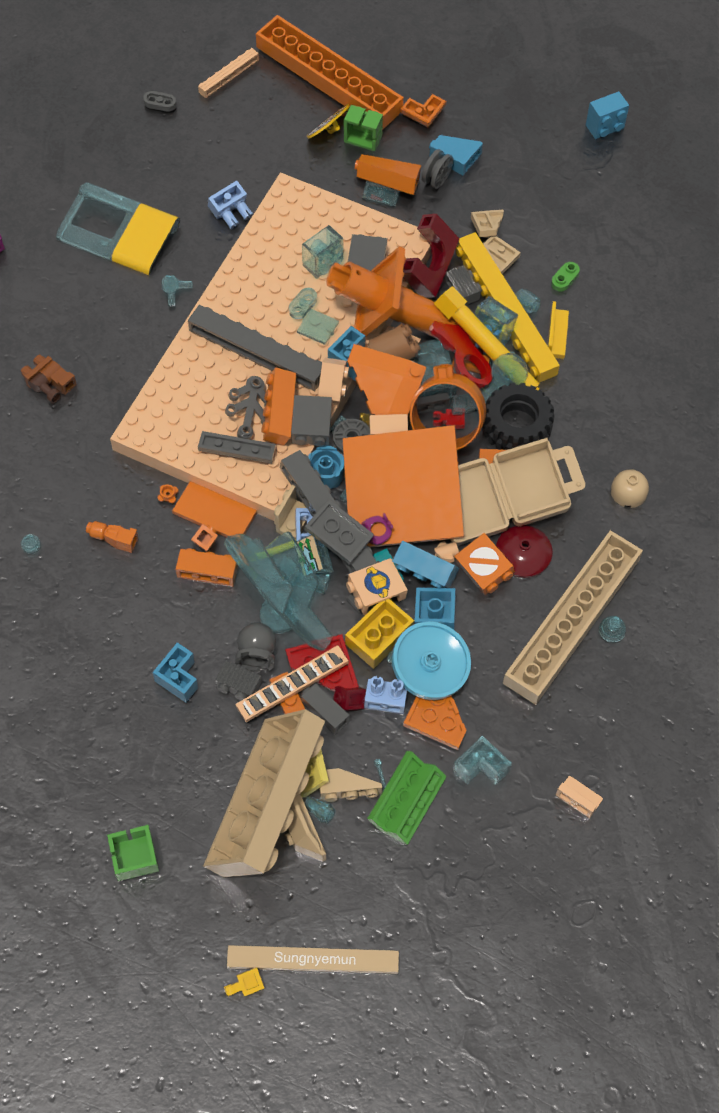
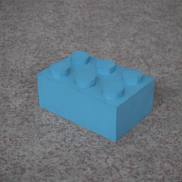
(425, 565)

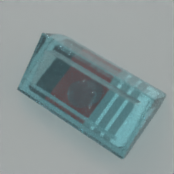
(380, 193)

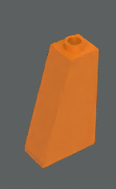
(389, 172)

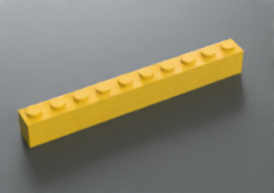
(493, 284)

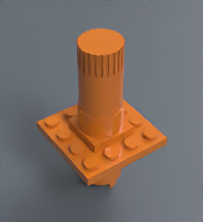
(382, 295)

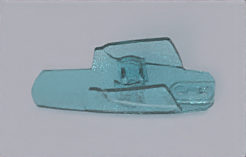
(284, 580)

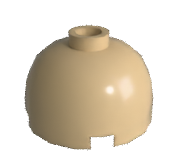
(630, 488)

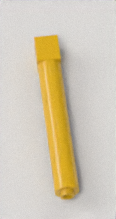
(453, 305)

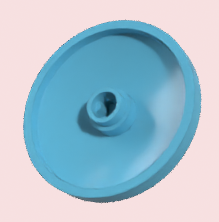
(431, 660)

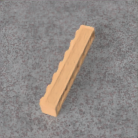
(228, 72)

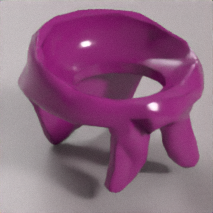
(377, 540)

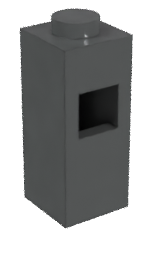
(325, 707)

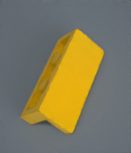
(558, 331)

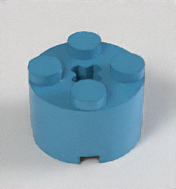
(328, 464)

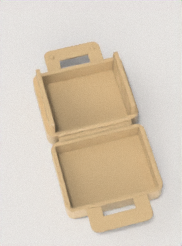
(517, 485)

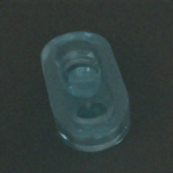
(301, 304)

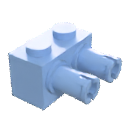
(228, 199)
(385, 695)

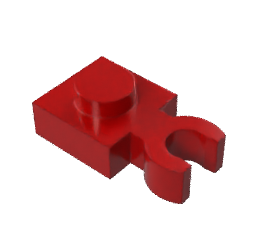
(449, 419)

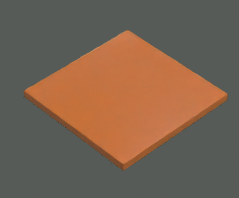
(410, 480)

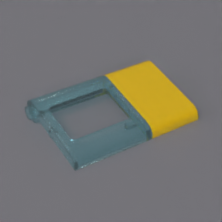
(137, 238)

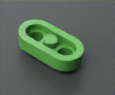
(566, 275)

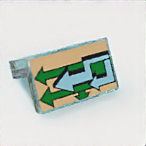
(316, 554)

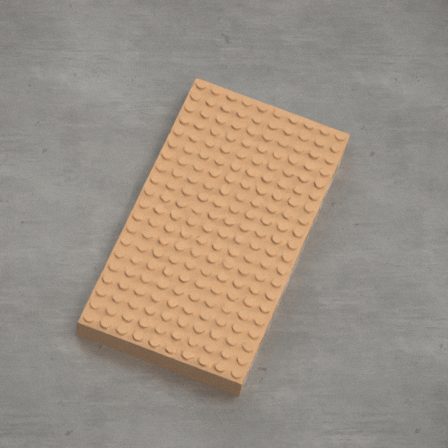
(252, 288)

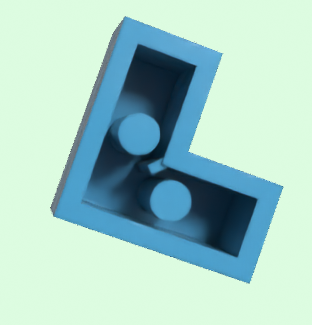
(342, 347)
(173, 673)

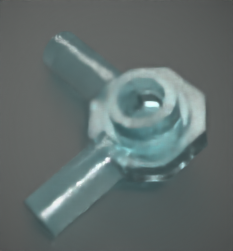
(171, 284)

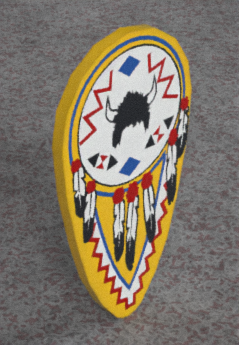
(331, 120)

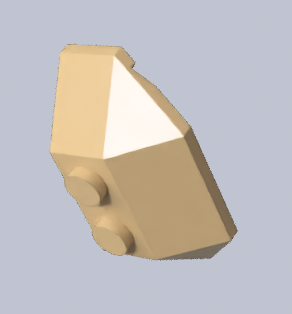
(303, 833)

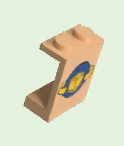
(376, 585)

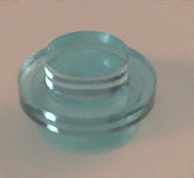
(30, 543)

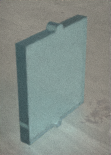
(317, 326)

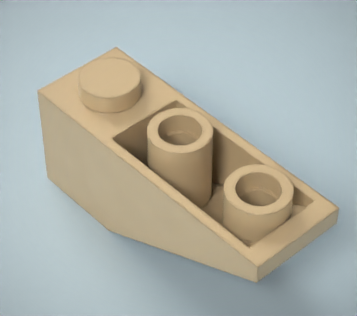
(348, 785)

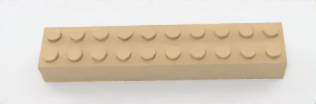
(572, 617)

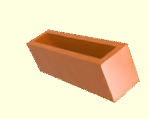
(279, 406)

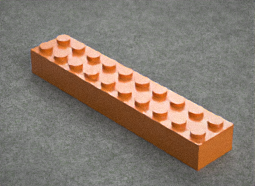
(327, 69)

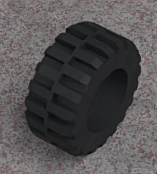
(522, 399)

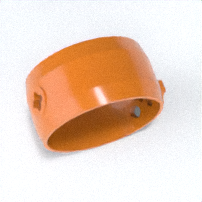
(444, 375)

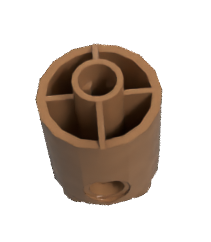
(396, 342)

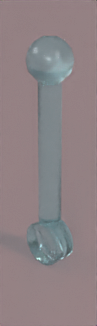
(377, 763)

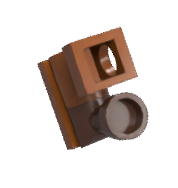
(48, 372)

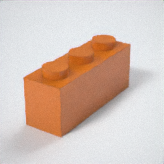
(206, 567)

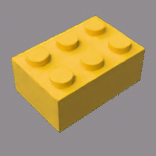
(378, 632)

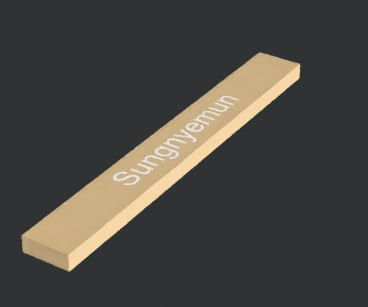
(313, 959)

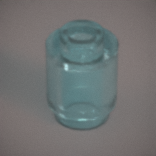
(528, 300)

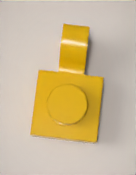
(247, 982)

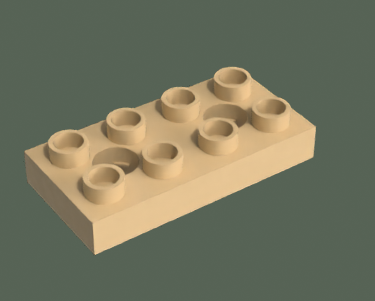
(265, 795)

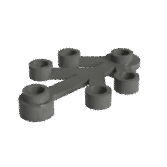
(250, 404)

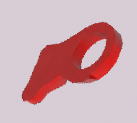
(458, 341)

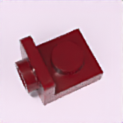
(350, 697)

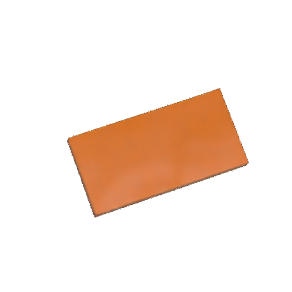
(213, 509)

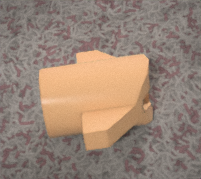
(446, 551)

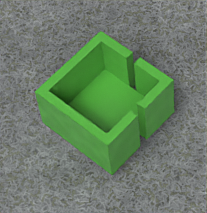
(363, 128)
(134, 856)

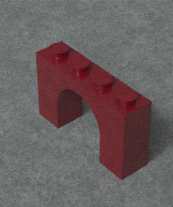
(443, 244)

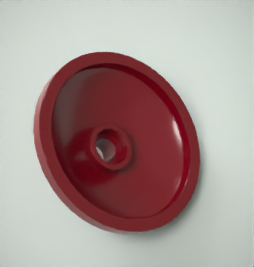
(526, 560)

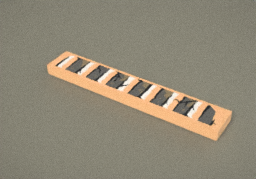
(291, 683)

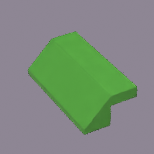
(406, 798)

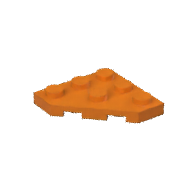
(437, 720)

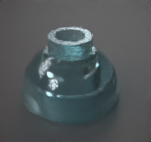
(612, 629)

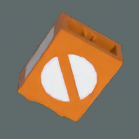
(484, 564)

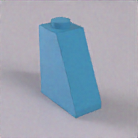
(463, 151)

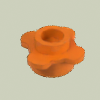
(164, 489)

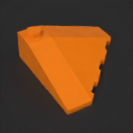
(385, 379)

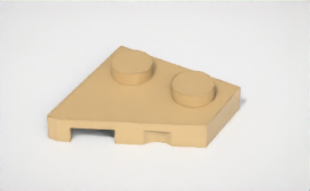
(487, 222)
(501, 253)

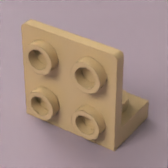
(285, 513)

